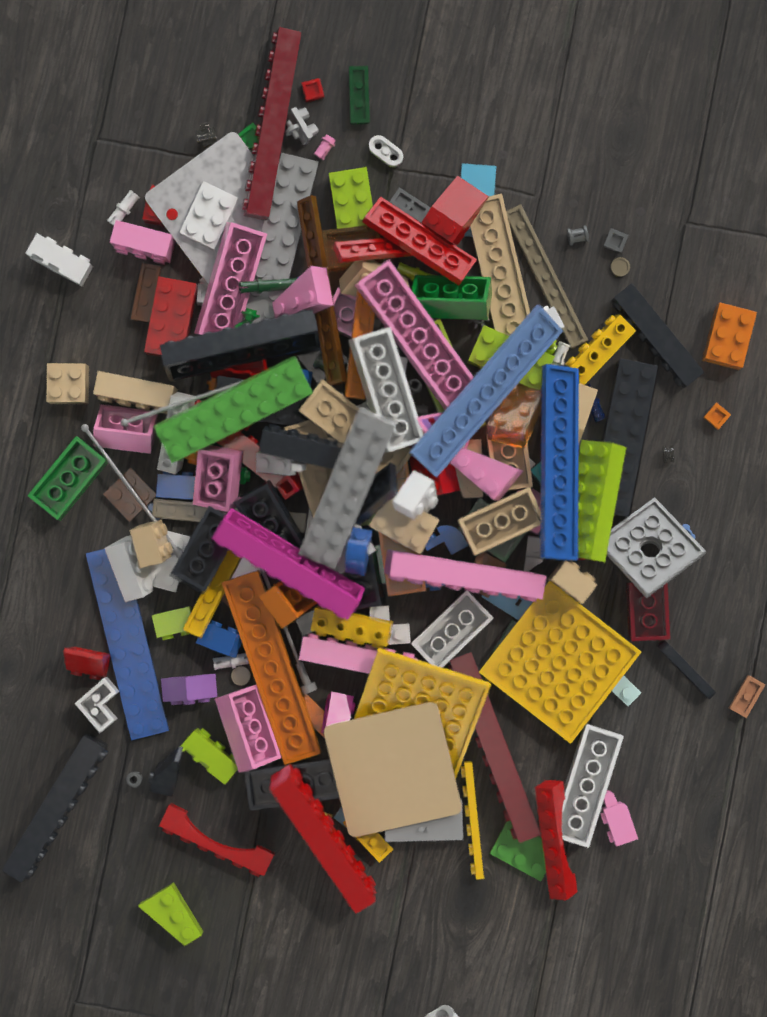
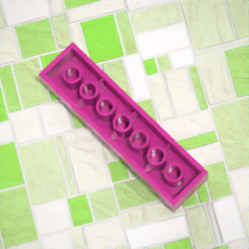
(283, 561)

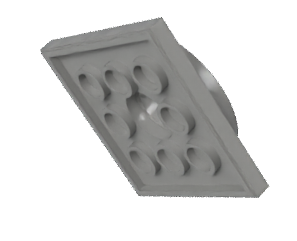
(654, 526)

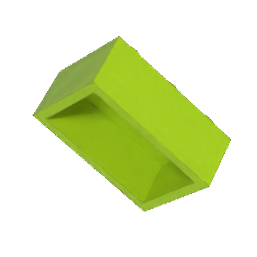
(350, 196)

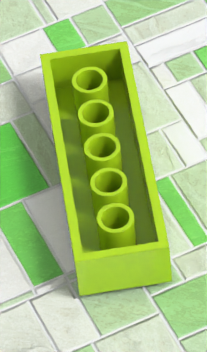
(598, 486)

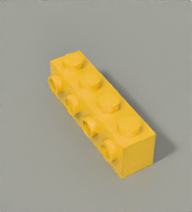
(601, 347)
(358, 627)

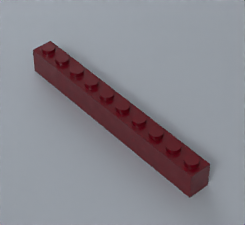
(272, 123)
(500, 761)

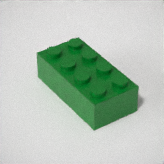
(451, 301)
(68, 478)

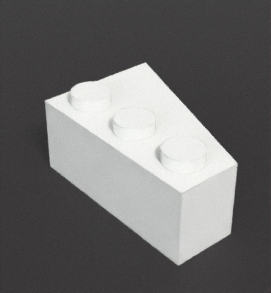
(132, 579)

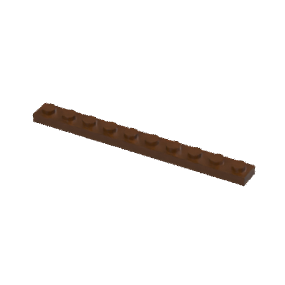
(325, 318)

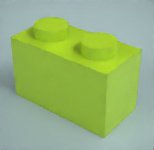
(171, 622)

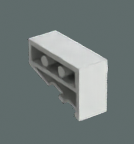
(59, 259)

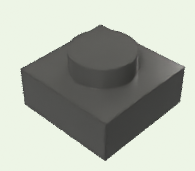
(615, 241)

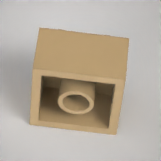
(67, 383)
(151, 543)

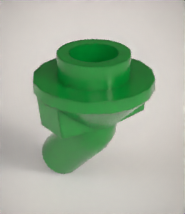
(249, 316)
(244, 475)

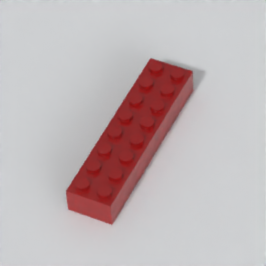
(323, 838)

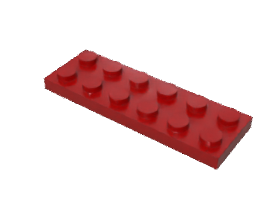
(419, 240)

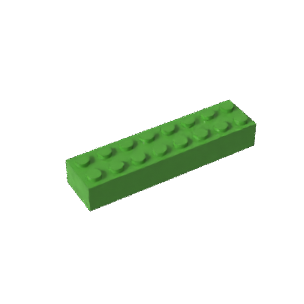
(233, 409)

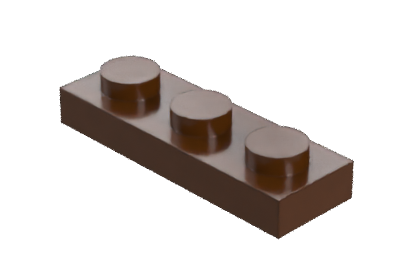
(145, 292)

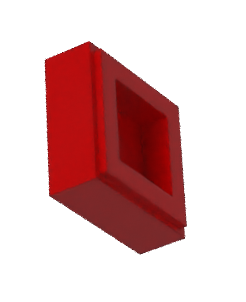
(312, 90)

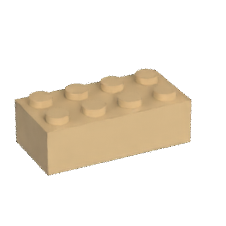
(132, 391)
(501, 521)

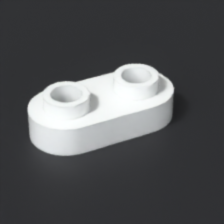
(386, 151)

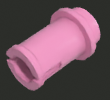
(324, 147)

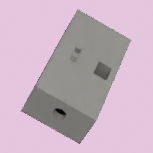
(434, 830)

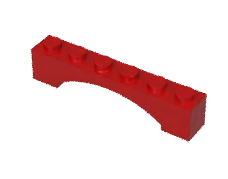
(550, 801)
(176, 821)

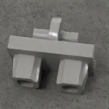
(298, 127)

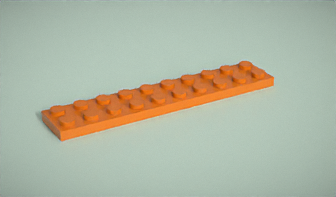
(271, 668)

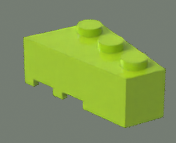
(210, 755)
(173, 914)

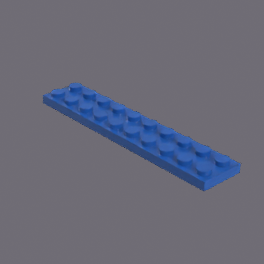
(559, 463)
(128, 651)

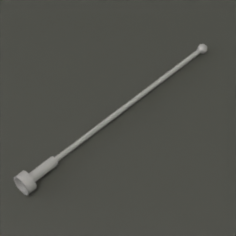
(124, 422)
(177, 551)
(307, 685)

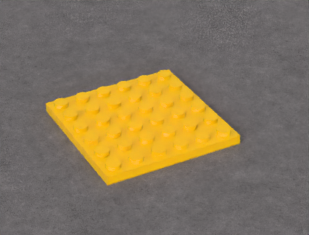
(560, 662)
(406, 682)

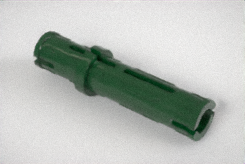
(265, 285)

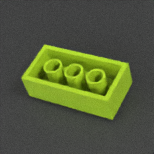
(487, 345)

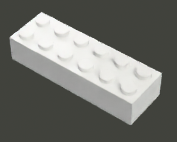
(386, 385)
(588, 782)

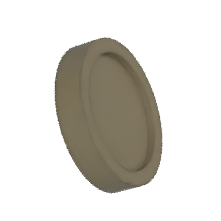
(620, 267)
(240, 675)

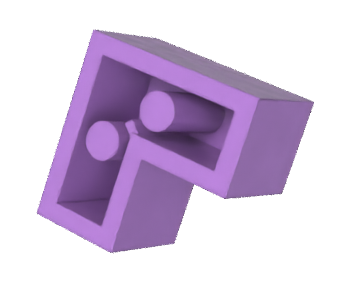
(189, 688)

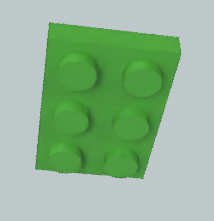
(525, 856)

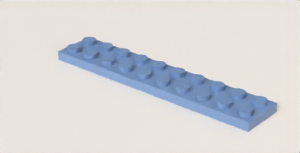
(486, 391)

